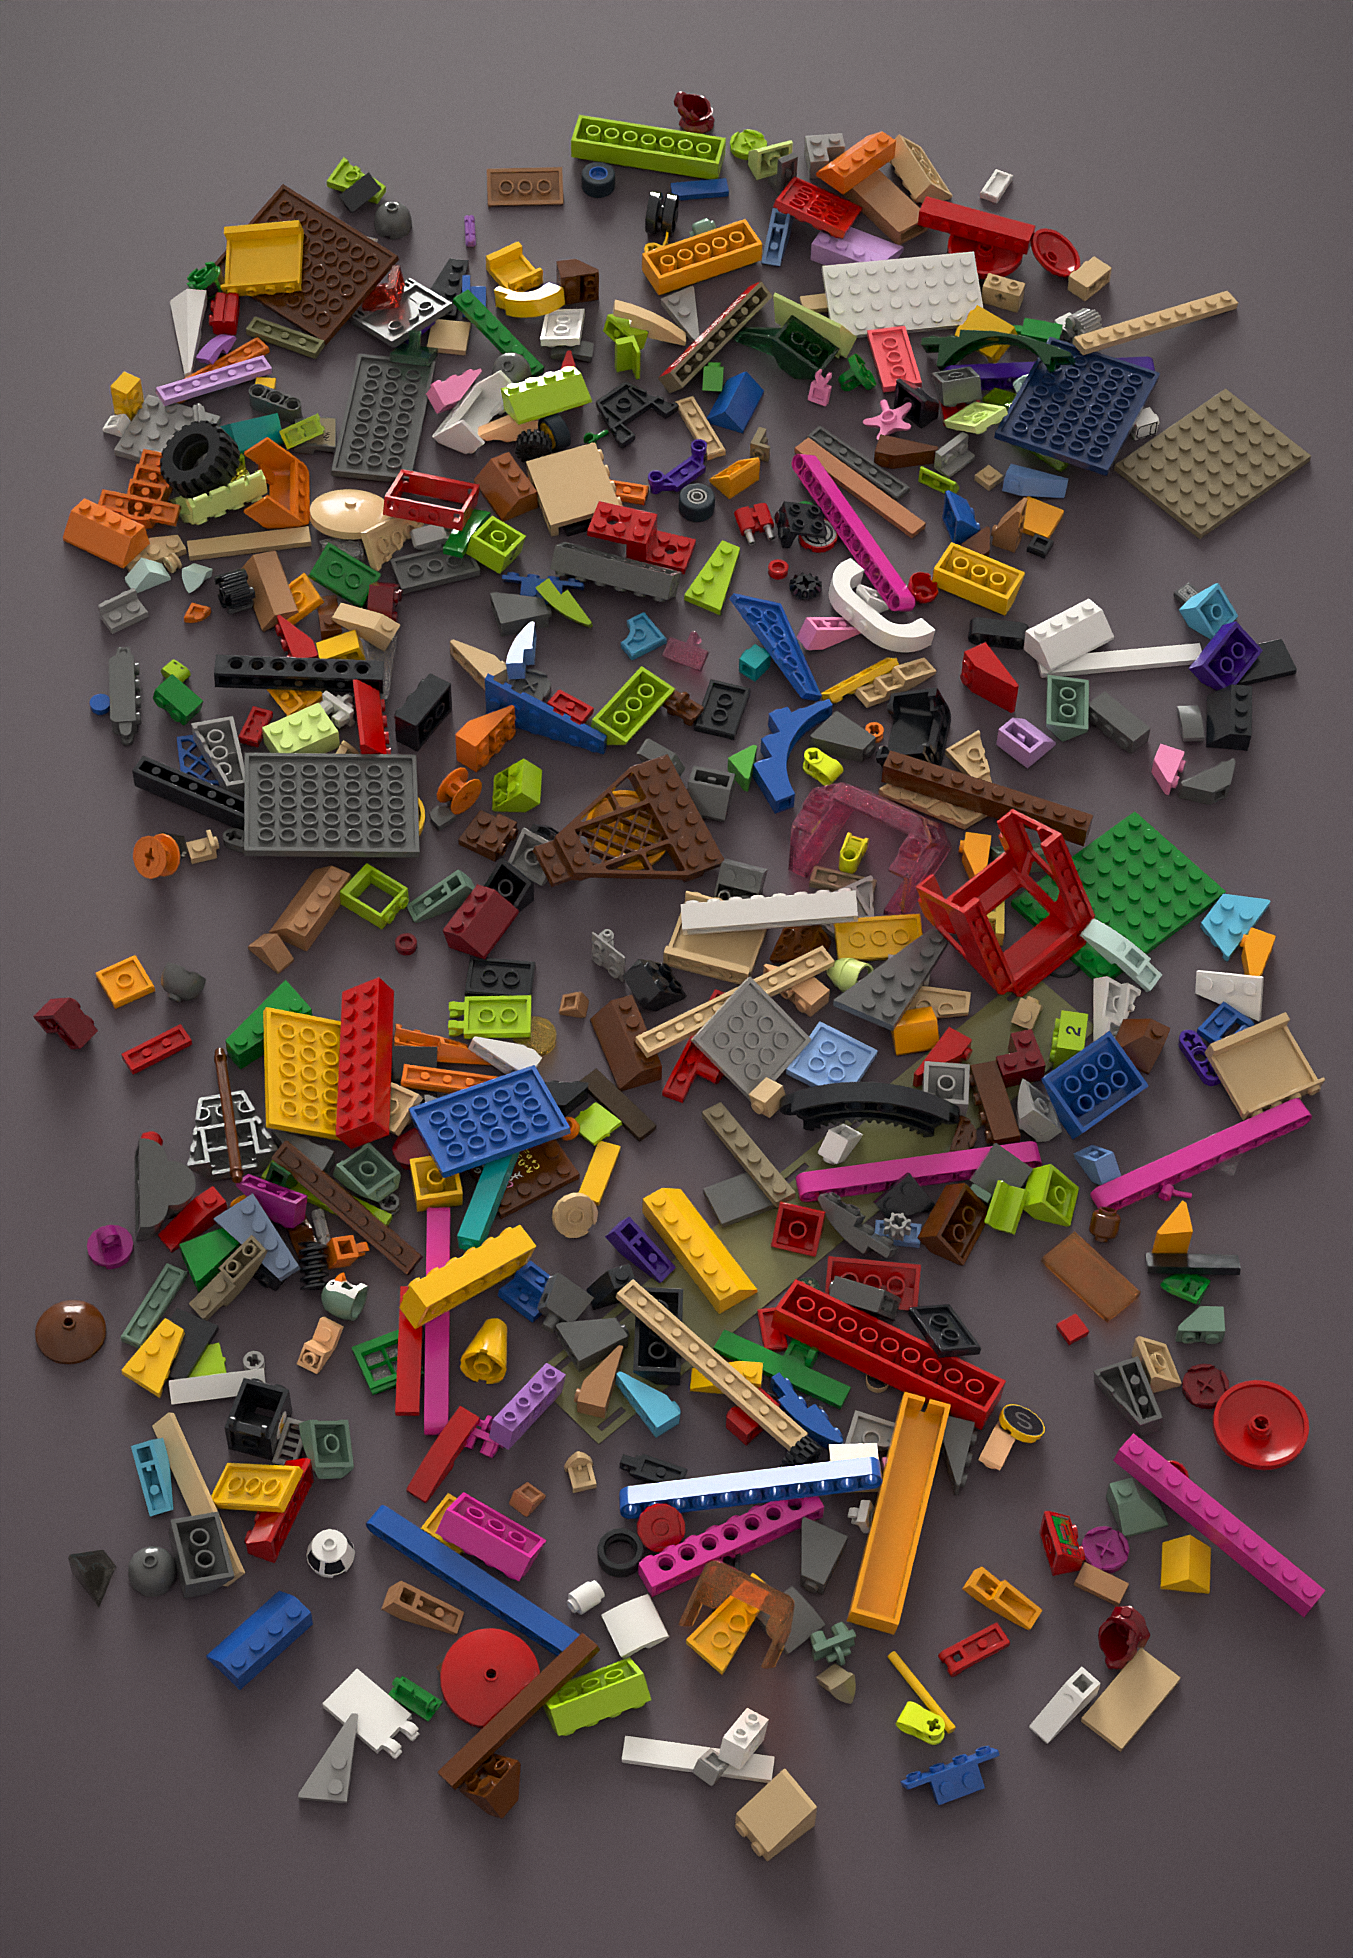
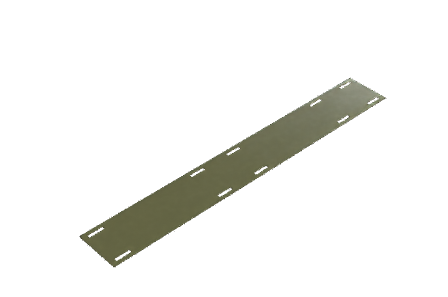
(751, 1239)

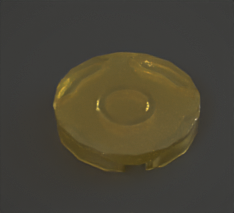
(542, 1036)

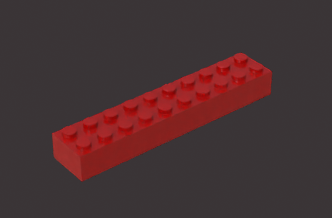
(886, 1353)

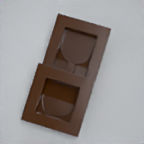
(301, 1233)

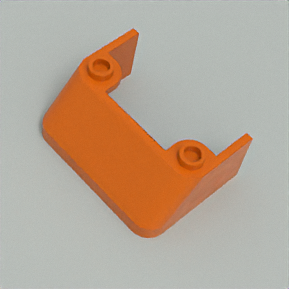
(288, 487)

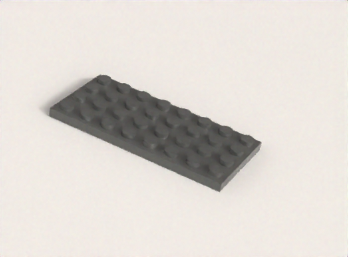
(382, 419)

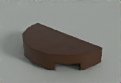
(965, 1135)

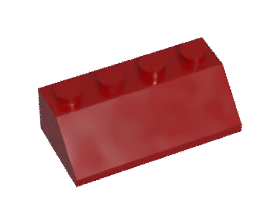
(370, 719)
(273, 1527)

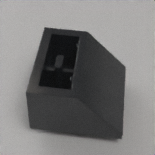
(653, 984)

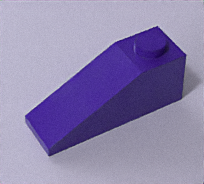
(639, 1249)

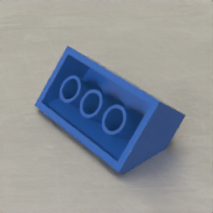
(261, 1638)

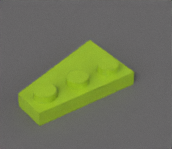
(346, 175)

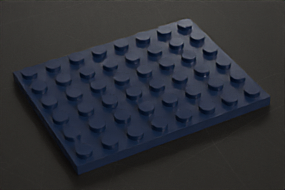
(1079, 409)

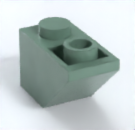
(1203, 1325)

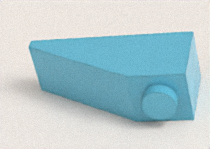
(650, 1404)
(154, 1475)

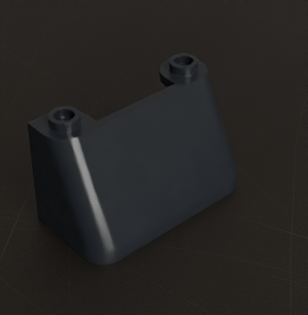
(918, 726)

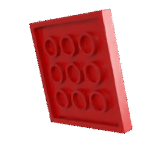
(817, 207)

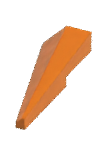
(448, 1049)

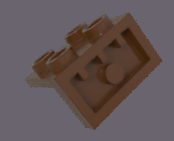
(799, 941)

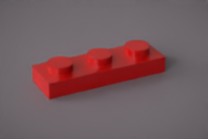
(156, 1049)

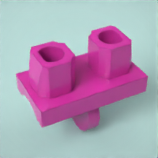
(489, 1446)

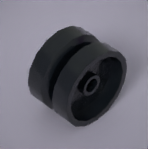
(663, 214)

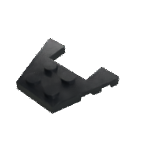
(627, 404)

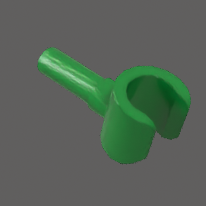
(593, 438)

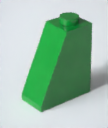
(206, 1255)

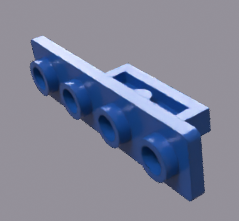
(529, 583)
(954, 1778)

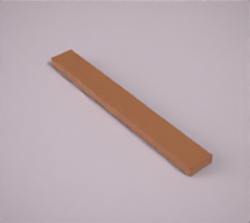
(864, 490)

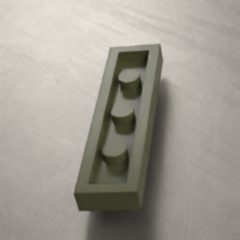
(285, 337)

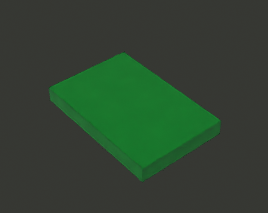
(344, 575)

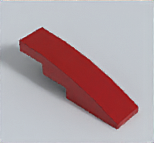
(442, 1454)

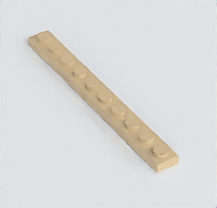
(1154, 322)
(771, 982)
(711, 1365)

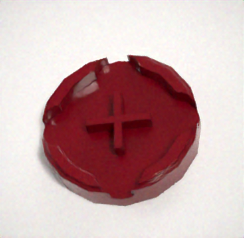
(1204, 1385)

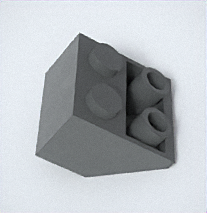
(711, 792)
(739, 880)

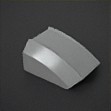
(1036, 1113)

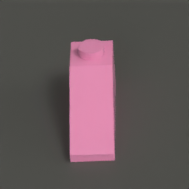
(823, 632)

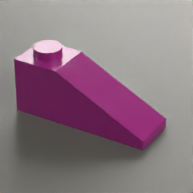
(278, 1202)

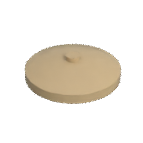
(346, 513)

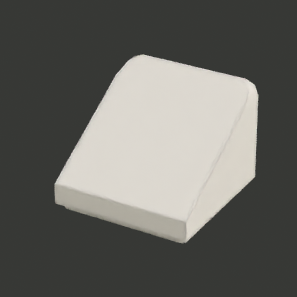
(117, 425)

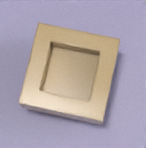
(988, 477)

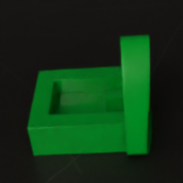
(802, 1353)

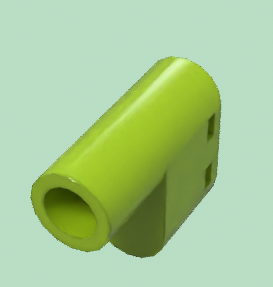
(171, 668)

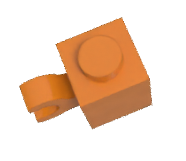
(344, 1251)

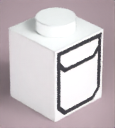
(1145, 425)

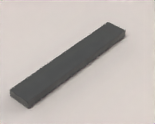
(860, 464)

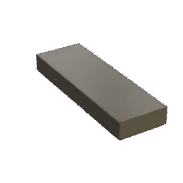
(833, 880)

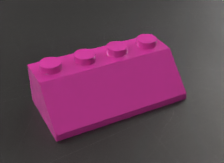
(490, 1536)

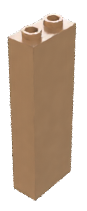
(887, 207)

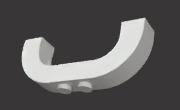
(869, 622)

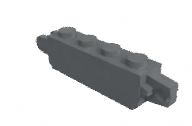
(123, 695)

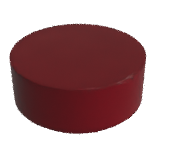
(406, 944)

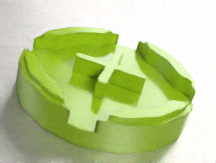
(746, 141)

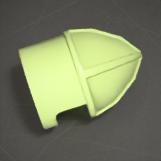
(846, 971)

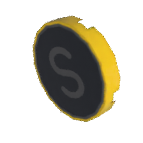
(1022, 1423)

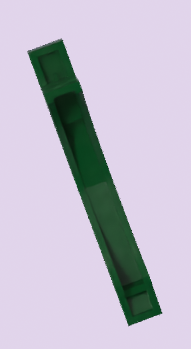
(955, 348)

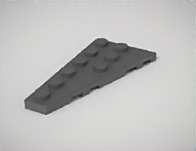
(891, 987)

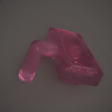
(686, 653)

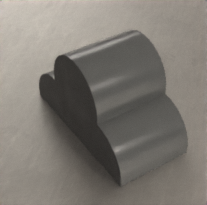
(160, 1188)

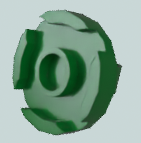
(857, 374)

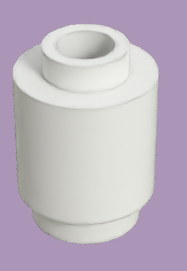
(585, 1597)

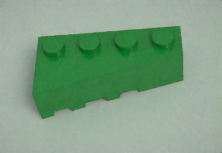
(247, 1040)

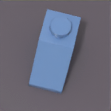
(1098, 1164)

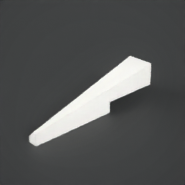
(188, 315)
(1111, 1005)

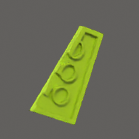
(712, 582)

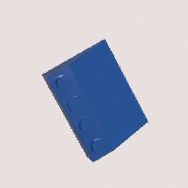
(1092, 1084)

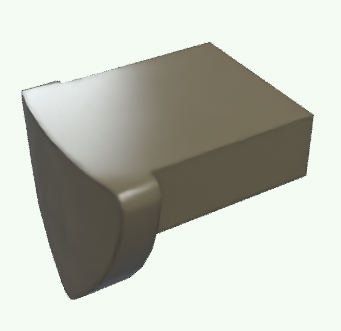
(838, 1683)

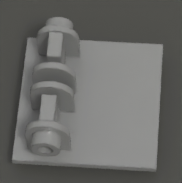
(606, 955)

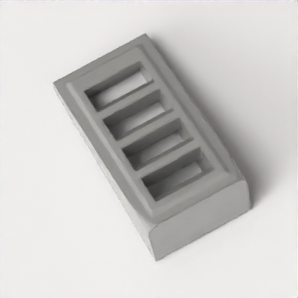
(294, 1424)

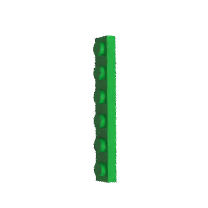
(494, 329)

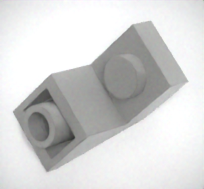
(429, 536)

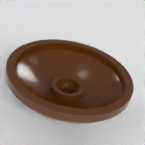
(73, 1342)

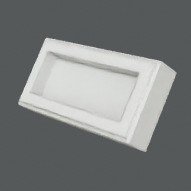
(996, 186)

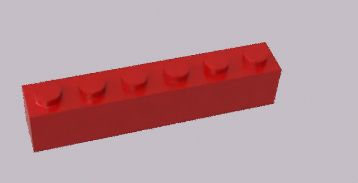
(976, 225)

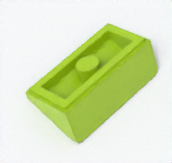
(937, 481)

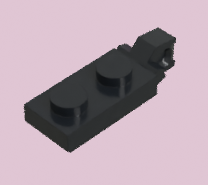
(651, 1469)

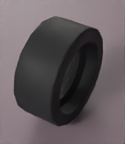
(619, 1535)

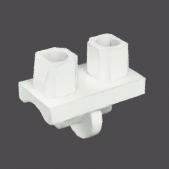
(340, 707)

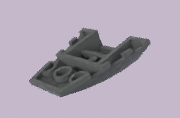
(209, 1144)

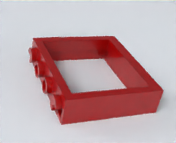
(433, 487)

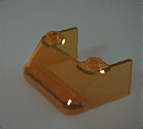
(722, 1579)

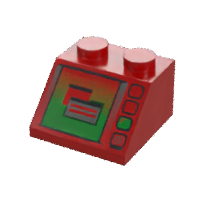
(1061, 1543)

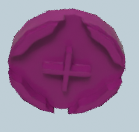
(1105, 1549)

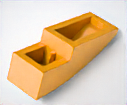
(1002, 1598)

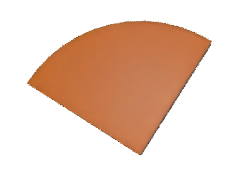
(196, 613)

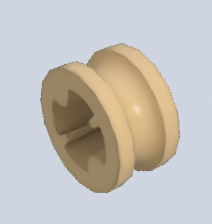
(172, 562)

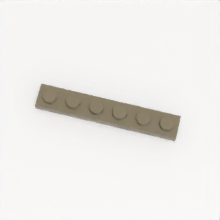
(748, 1154)

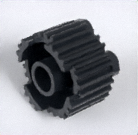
(235, 591)

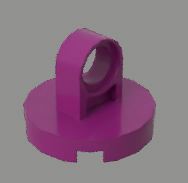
(110, 1246)

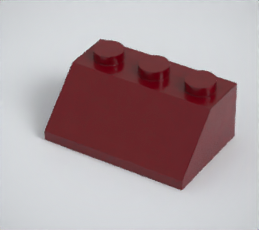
(480, 922)

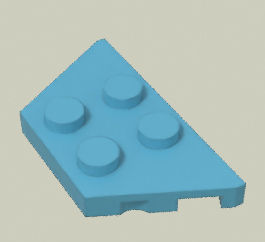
(1231, 919)

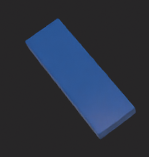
(700, 189)

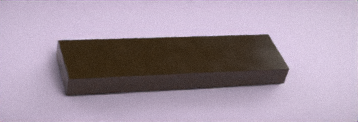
(619, 1105)

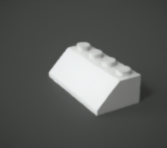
(1068, 635)

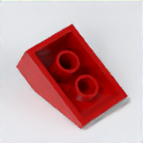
(988, 677)

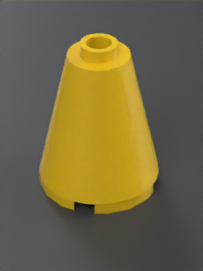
(487, 1353)

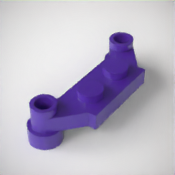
(683, 473)

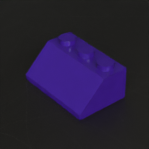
(1226, 657)

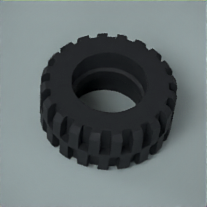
(188, 447)

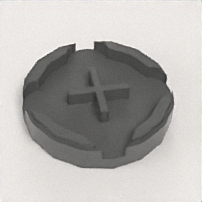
(534, 684)

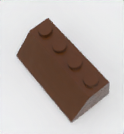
(616, 1031)

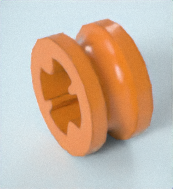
(874, 726)

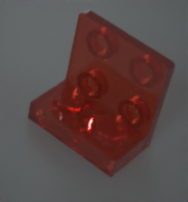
(386, 294)

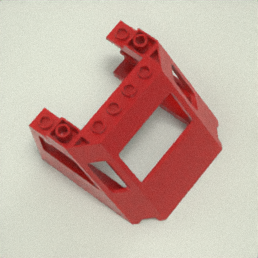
(967, 909)

